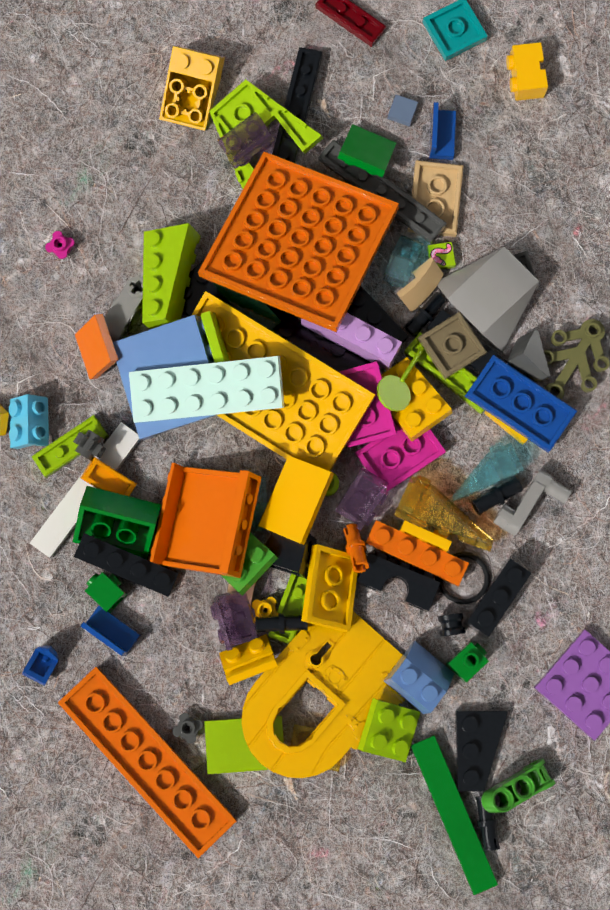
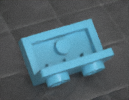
(28, 421)

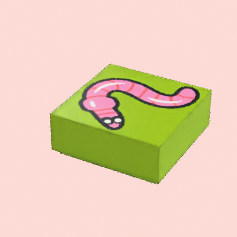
(442, 255)

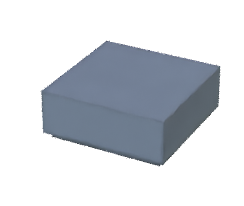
(402, 110)

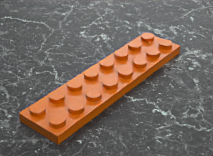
(147, 762)

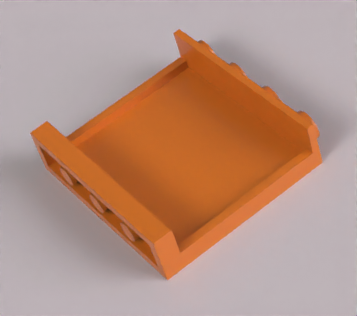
(206, 520)

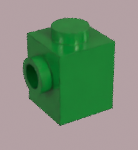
(105, 591)
(468, 661)

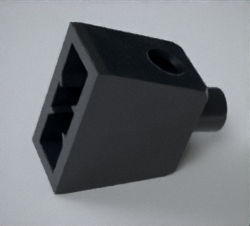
(291, 556)

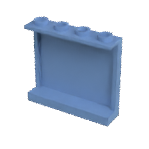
(165, 346)

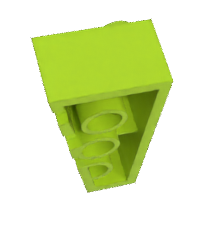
(166, 272)

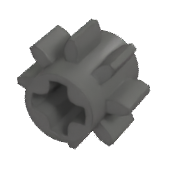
(89, 445)

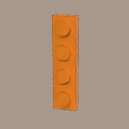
(417, 553)

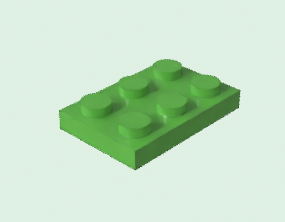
(256, 562)

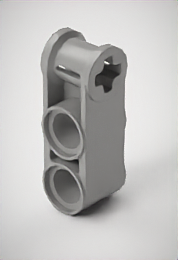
(125, 309)

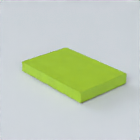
(228, 749)

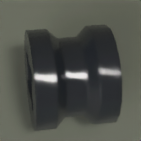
(451, 624)

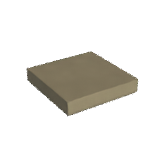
(452, 345)

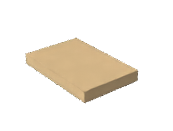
(439, 190)

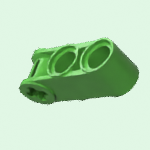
(532, 779)

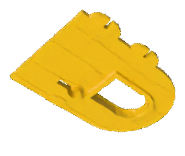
(349, 678)

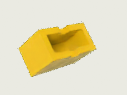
(527, 78)

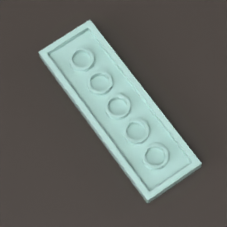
(206, 389)

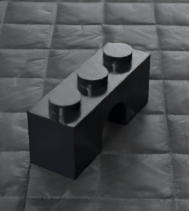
(420, 587)
(497, 598)

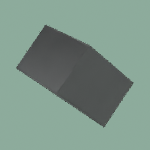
(529, 357)

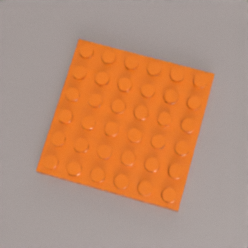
(299, 241)

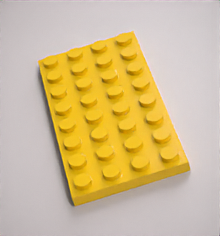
(318, 400)

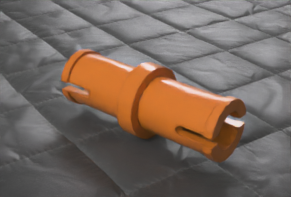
(355, 548)

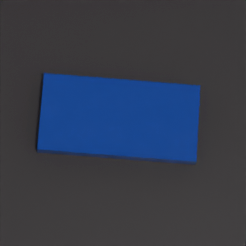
(521, 403)

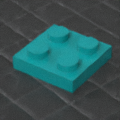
(454, 29)

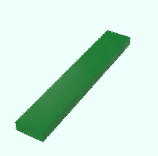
(454, 815)

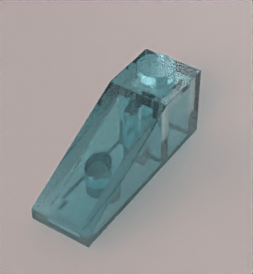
(494, 468)

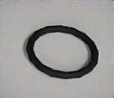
(484, 588)

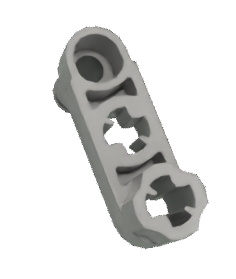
(512, 520)

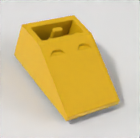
(191, 87)

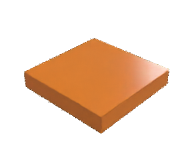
(96, 346)

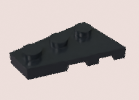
(476, 746)

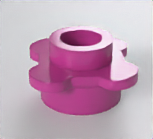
(62, 251)

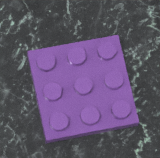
(581, 684)

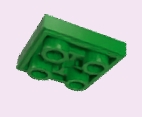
(366, 150)

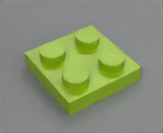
(389, 730)

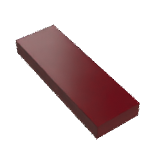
(352, 19)

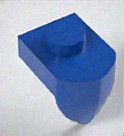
(41, 664)

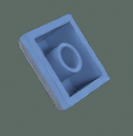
(420, 678)

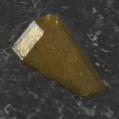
(427, 505)

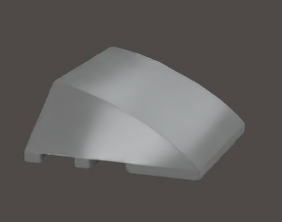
(492, 294)

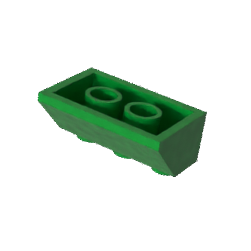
(117, 520)

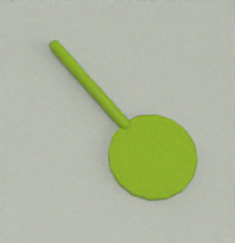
(394, 391)

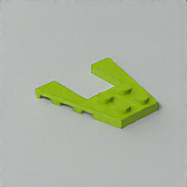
(249, 99)

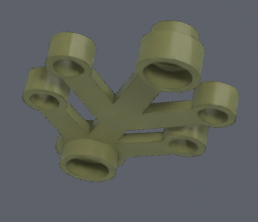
(578, 356)

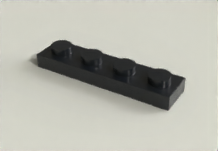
(125, 564)

